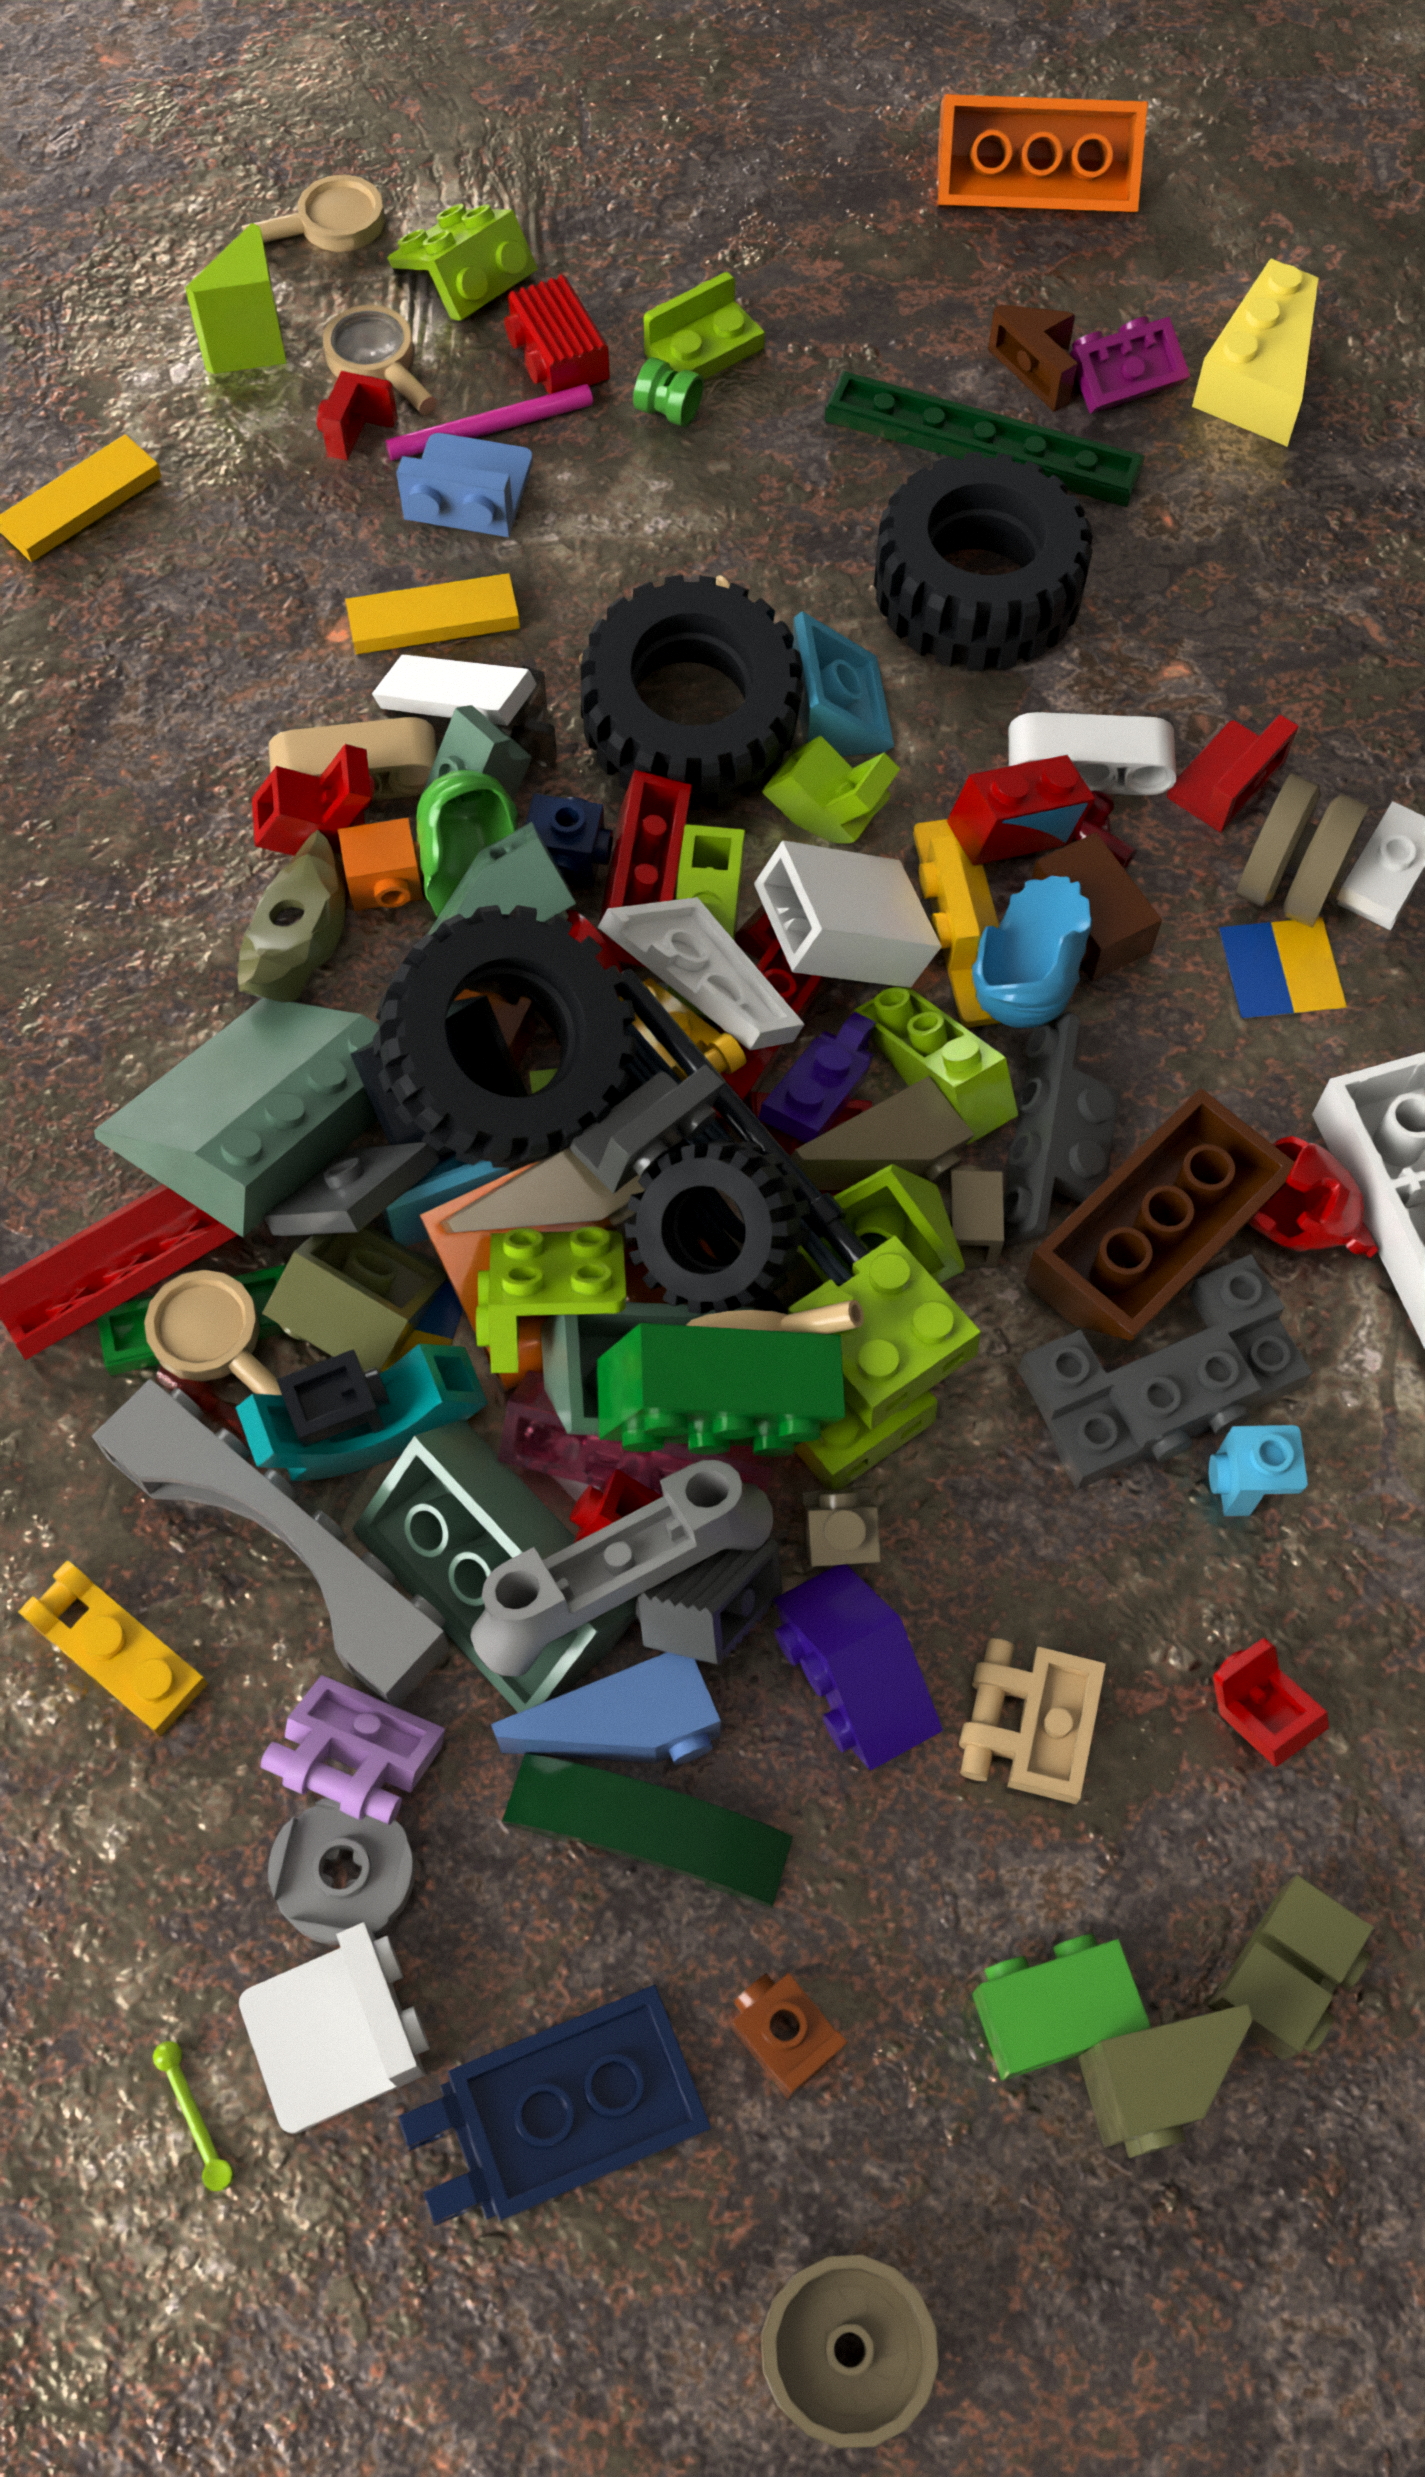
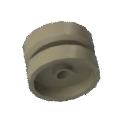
(1302, 850)
(892, 2378)

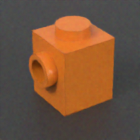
(381, 864)

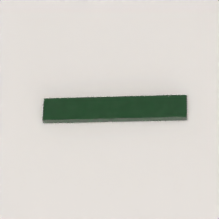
(962, 429)

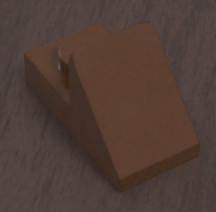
(1036, 349)

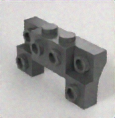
(1175, 1393)

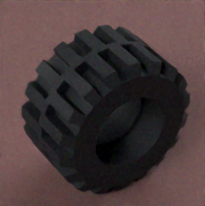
(668, 1237)

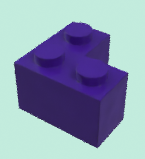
(861, 1662)

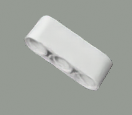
(1108, 750)

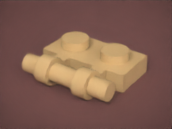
(1054, 1725)

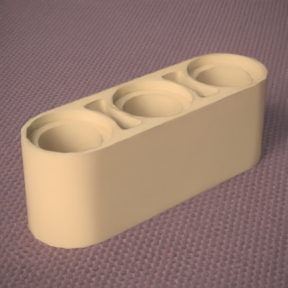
(397, 752)

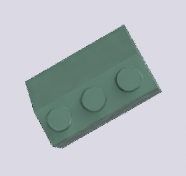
(577, 1341)

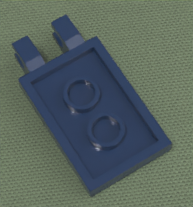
(561, 2109)

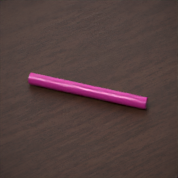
(494, 420)

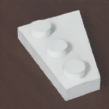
(706, 967)

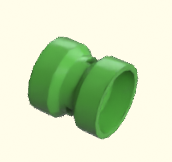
(668, 391)

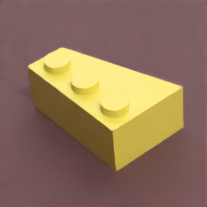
(1262, 355)

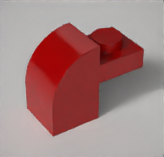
(297, 804)

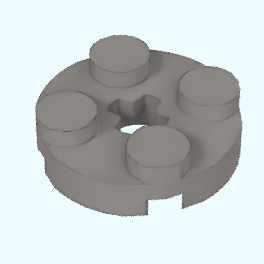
(308, 1895)

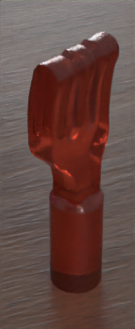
(203, 1397)

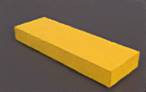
(78, 497)
(432, 613)

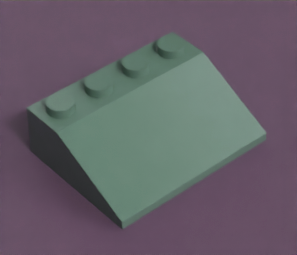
(251, 1111)

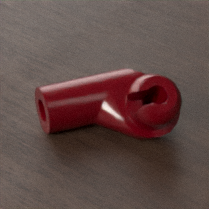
(1098, 821)

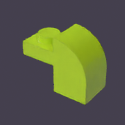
(829, 795)

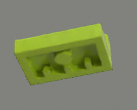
(702, 329)

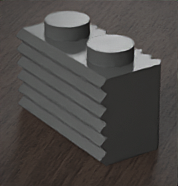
(711, 1603)

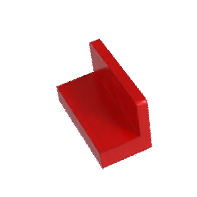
(1232, 771)

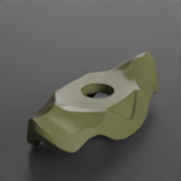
(281, 958)

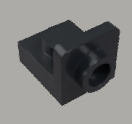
(333, 1398)

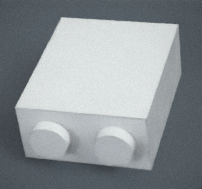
(846, 915)

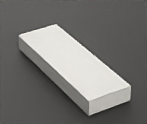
(442, 685)

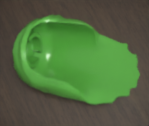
(455, 822)

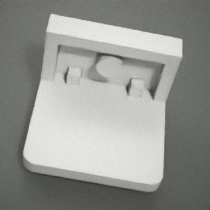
(334, 2031)

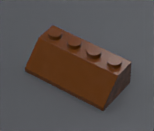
(1157, 1220)

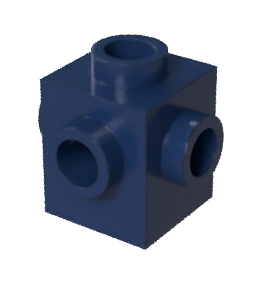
(573, 835)

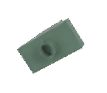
(482, 747)

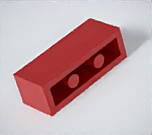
(645, 847)

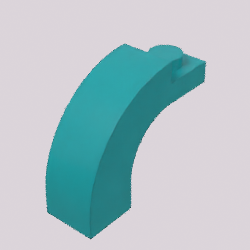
(425, 1392)

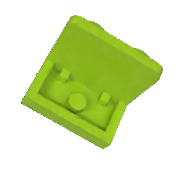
(468, 255)
(545, 1276)

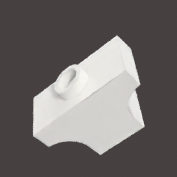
(1387, 868)

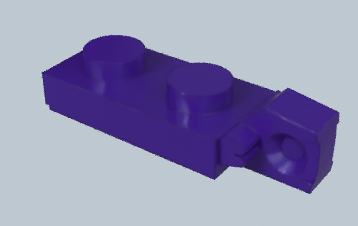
(821, 1081)

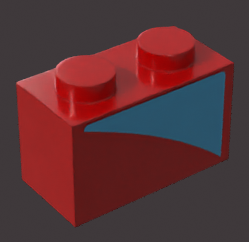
(1020, 809)

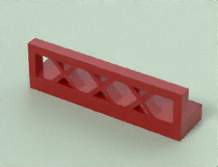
(104, 1267)

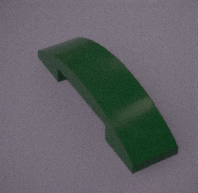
(649, 1826)

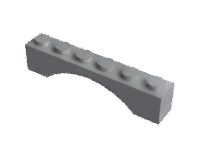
(175, 1457)

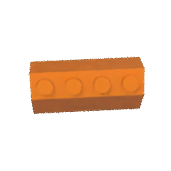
(1041, 153)

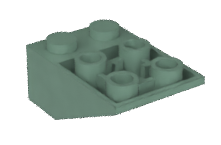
(512, 874)

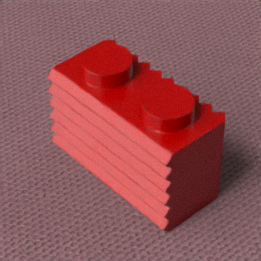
(557, 336)

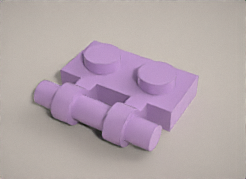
(358, 1732)

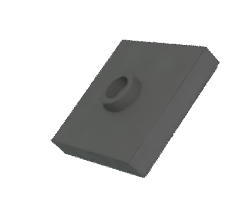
(352, 1190)

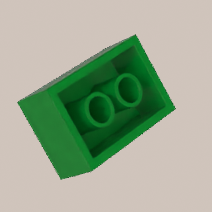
(719, 1388)

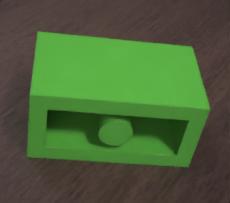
(1057, 2006)

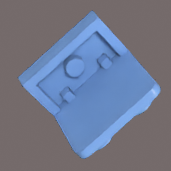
(465, 484)

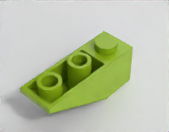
(714, 873)
(930, 1043)

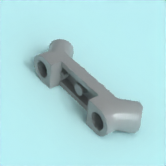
(544, 1599)

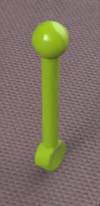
(217, 2173)

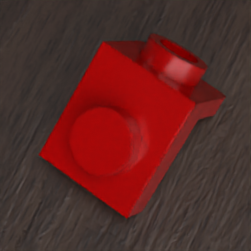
(350, 405)
(1266, 1703)

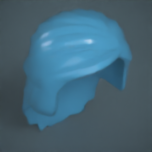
(1034, 956)

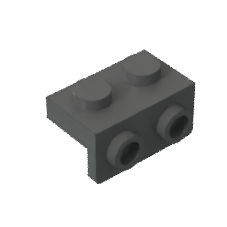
(648, 1126)

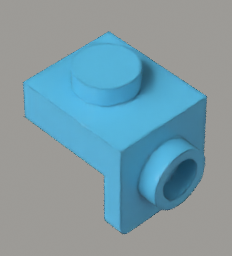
(1255, 1464)

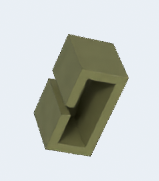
(1293, 1967)

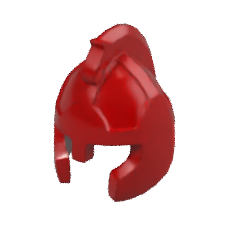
(1317, 1205)

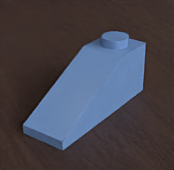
(630, 1716)

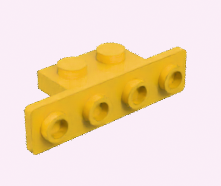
(960, 910)

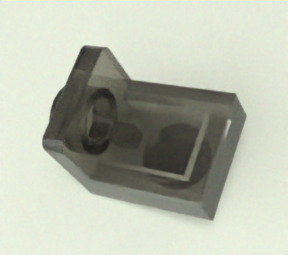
(527, 728)

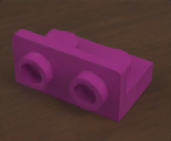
(1129, 363)

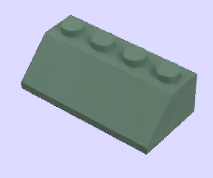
(454, 1518)

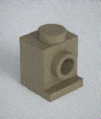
(976, 1214)
(840, 1527)

